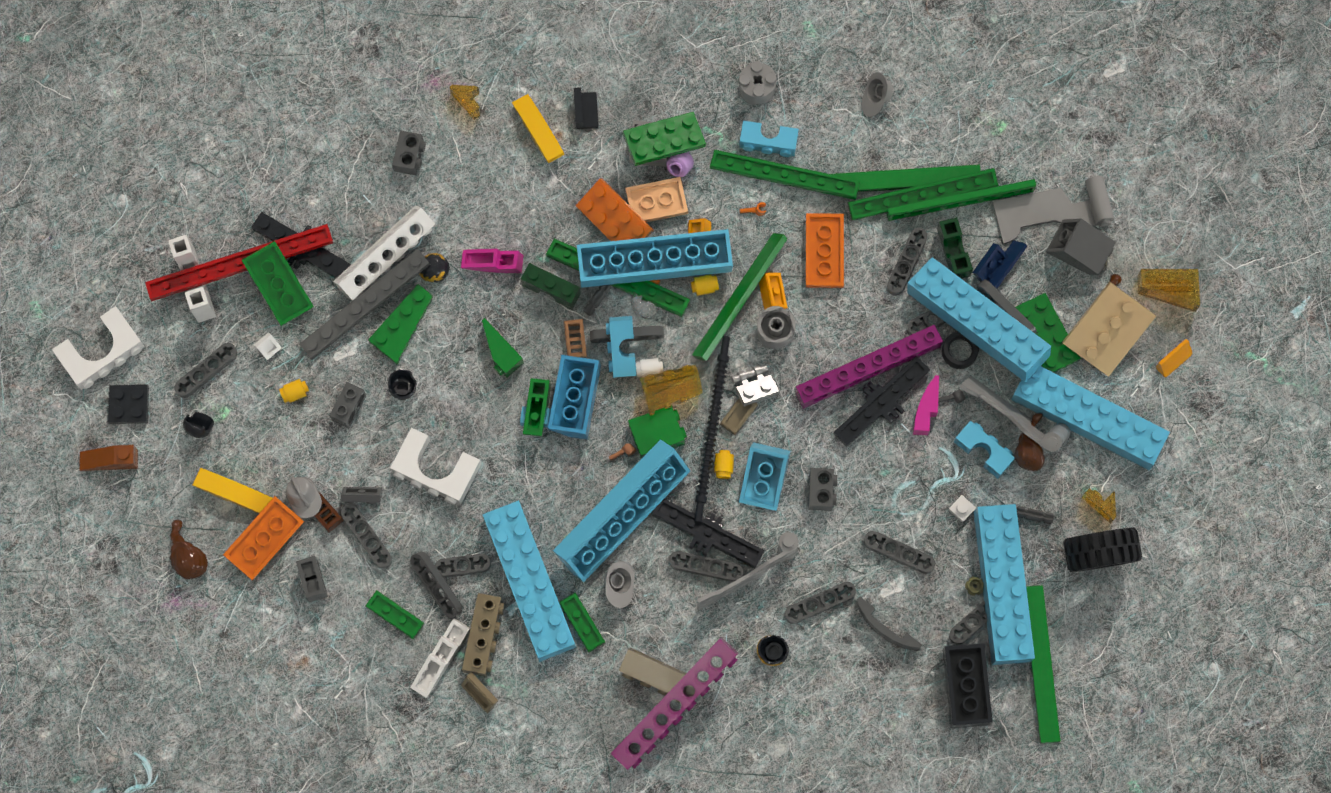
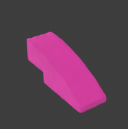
(492, 260)
(927, 408)

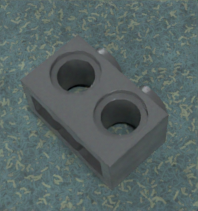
(404, 152)
(347, 405)
(817, 489)
(311, 579)

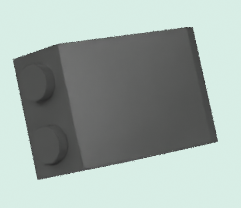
(1081, 246)

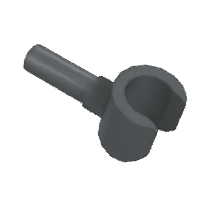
(957, 395)

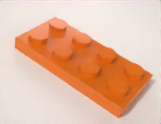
(612, 214)
(824, 250)
(263, 538)

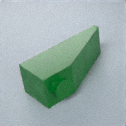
(503, 354)
(537, 407)

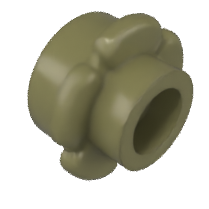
(974, 581)

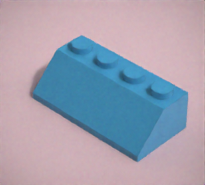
(574, 396)

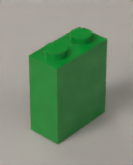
(650, 429)

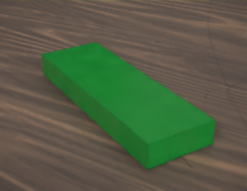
(394, 614)
(582, 622)

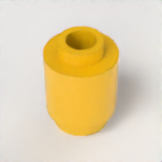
(704, 284)
(294, 390)
(724, 464)

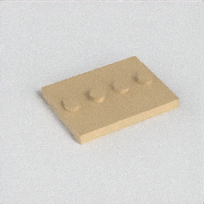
(1109, 329)

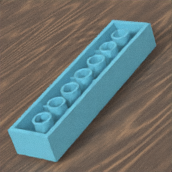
(654, 258)
(979, 319)
(1092, 417)
(622, 510)
(529, 581)
(1004, 584)

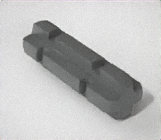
(596, 299)
(1035, 515)

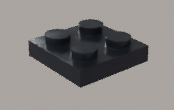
(128, 404)

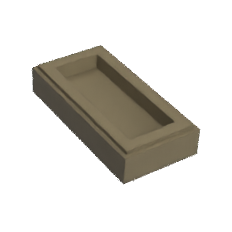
(737, 416)
(479, 692)

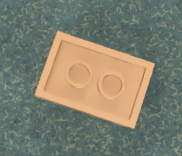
(658, 199)

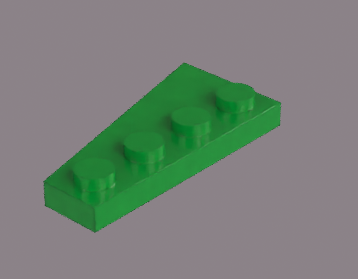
(399, 327)

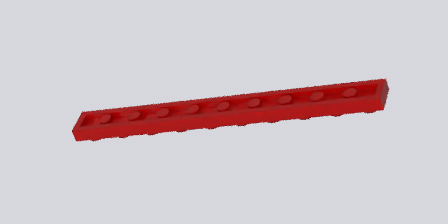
(233, 264)

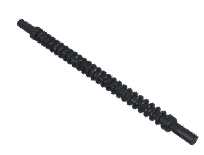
(701, 498)

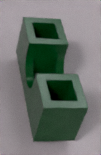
(951, 241)
(544, 281)

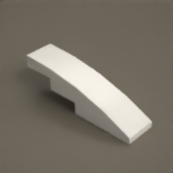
(440, 658)

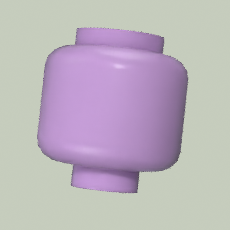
(680, 164)

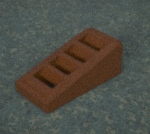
(334, 522)

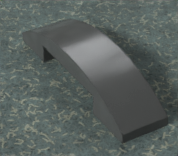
(906, 642)

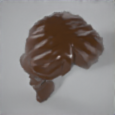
(1028, 452)
(186, 558)

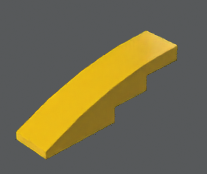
(538, 128)
(231, 490)

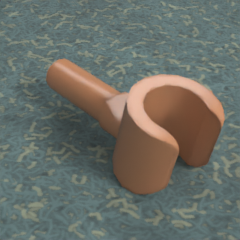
(627, 448)

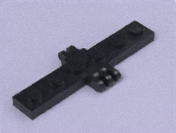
(318, 257)
(881, 401)
(708, 533)

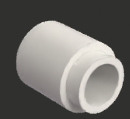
(649, 366)

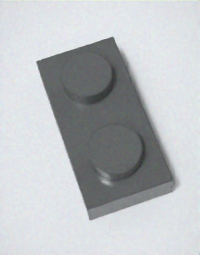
(361, 494)

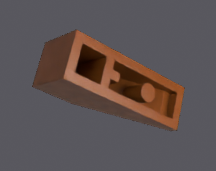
(109, 458)

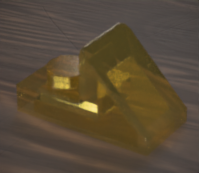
(464, 95)
(1105, 508)

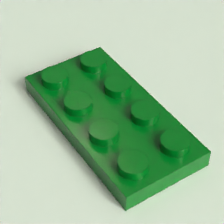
(664, 138)
(277, 283)
(1051, 330)

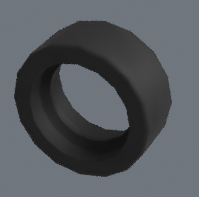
(956, 363)

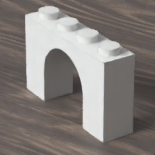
(197, 298)
(124, 345)
(452, 487)

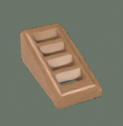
(569, 323)

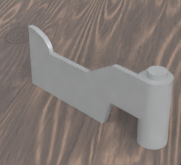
(1052, 207)
(1051, 441)
(786, 551)

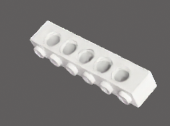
(346, 280)

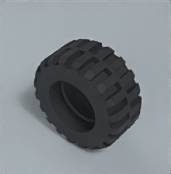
(1102, 549)

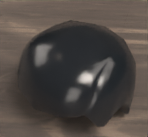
(402, 384)
(198, 425)

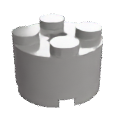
(759, 93)
(783, 320)

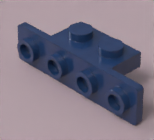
(997, 263)

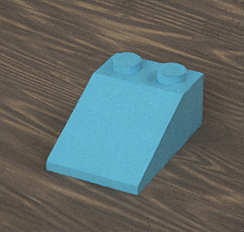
(764, 476)

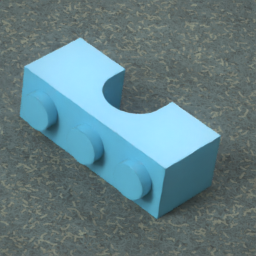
(782, 144)
(622, 363)
(974, 436)

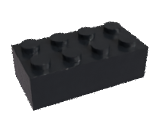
(967, 686)

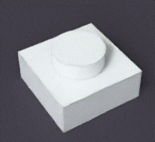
(267, 346)
(962, 508)

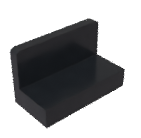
(585, 109)

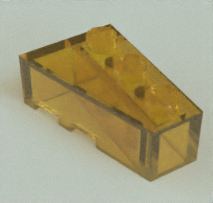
(1171, 286)
(670, 386)

